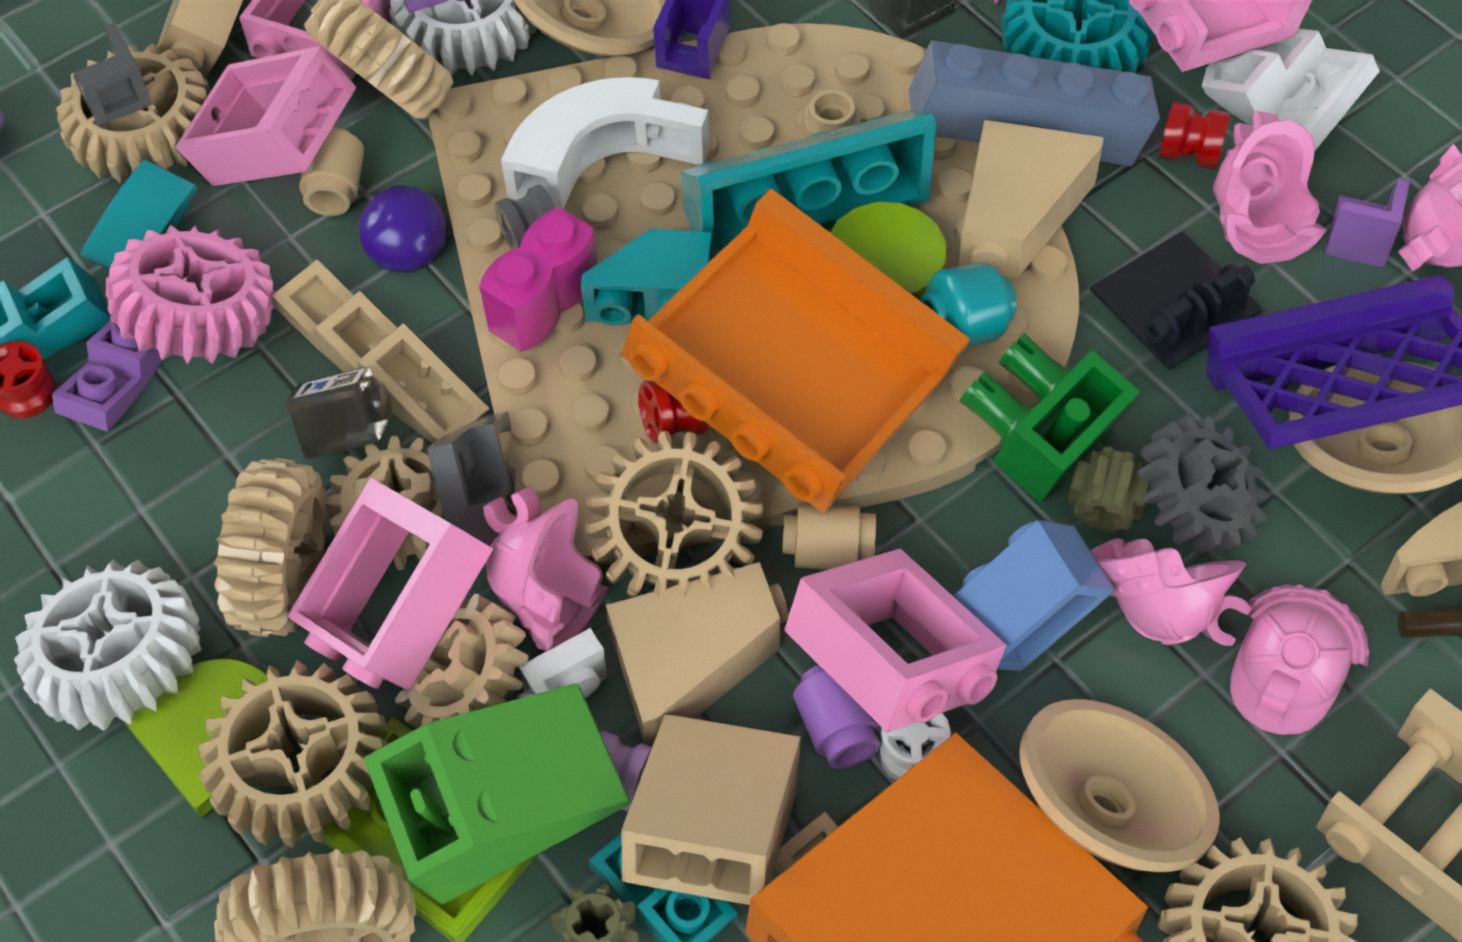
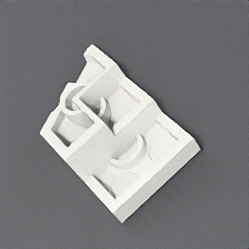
(1293, 80)

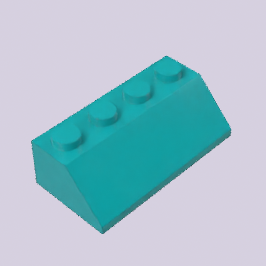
(817, 174)

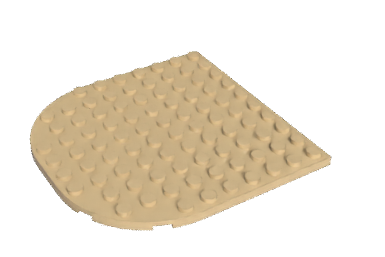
(575, 393)

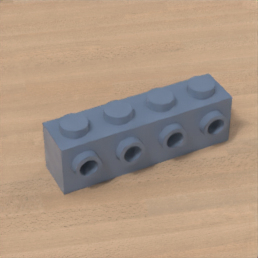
(978, 84)

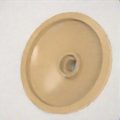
(596, 25)
(1390, 456)
(1118, 786)

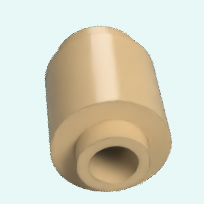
(333, 174)
(829, 538)

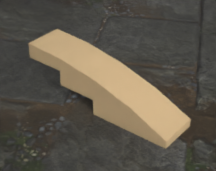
(360, 335)

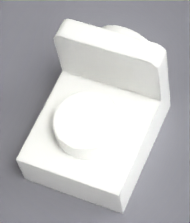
(571, 662)

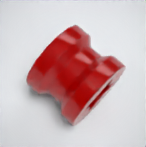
(21, 398)
(664, 413)

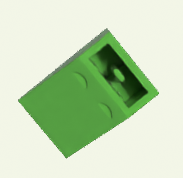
(494, 788)

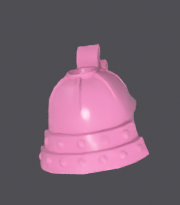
(1265, 190)
(1435, 217)
(540, 569)
(1164, 596)
(1295, 658)

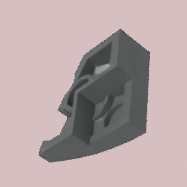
(472, 473)

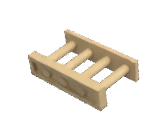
(1360, 837)

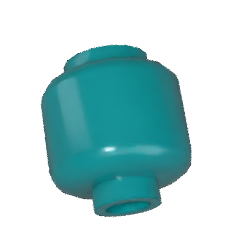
(973, 300)

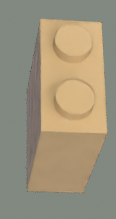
(710, 809)

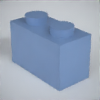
(1035, 590)

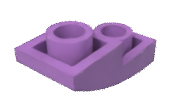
(108, 381)

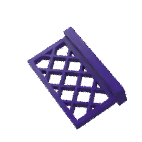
(1345, 334)

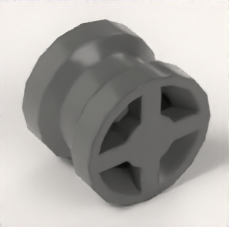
(519, 215)

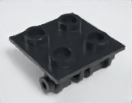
(1176, 297)

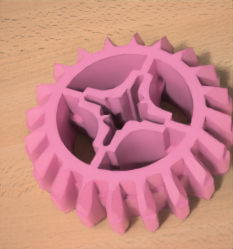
(190, 294)

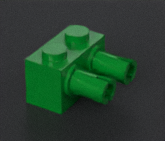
(1070, 419)

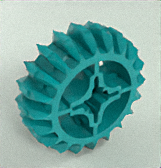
(1107, 37)

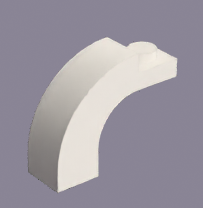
(597, 122)

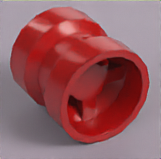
(1194, 135)

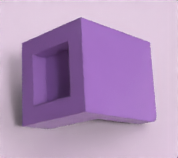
(1366, 229)

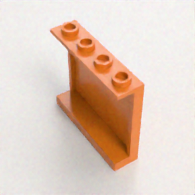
(796, 351)
(947, 861)

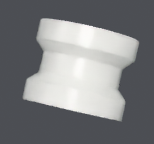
(897, 759)

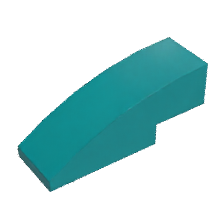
(53, 309)

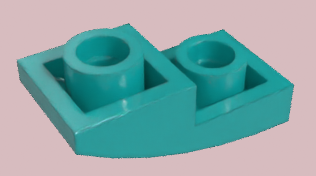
(145, 202)
(664, 913)

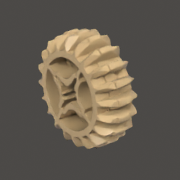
(380, 54)
(147, 134)
(644, 512)
(269, 544)
(241, 759)
(1269, 882)
(318, 901)

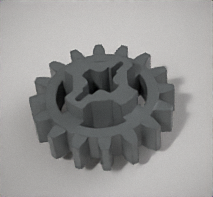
(1203, 485)

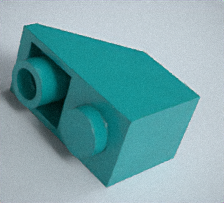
(644, 275)

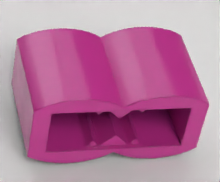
(538, 280)

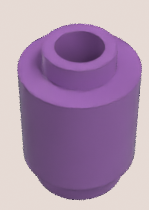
(835, 720)

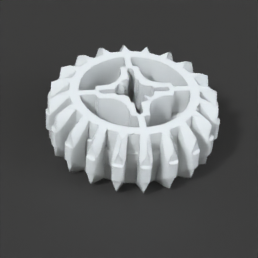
(465, 31)
(121, 631)

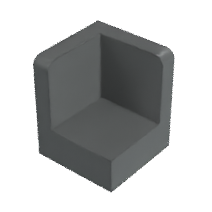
(113, 85)

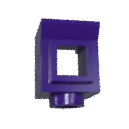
(701, 17)

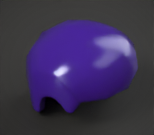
(403, 228)

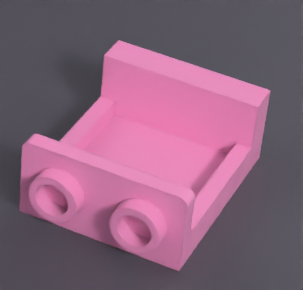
(1218, 29)

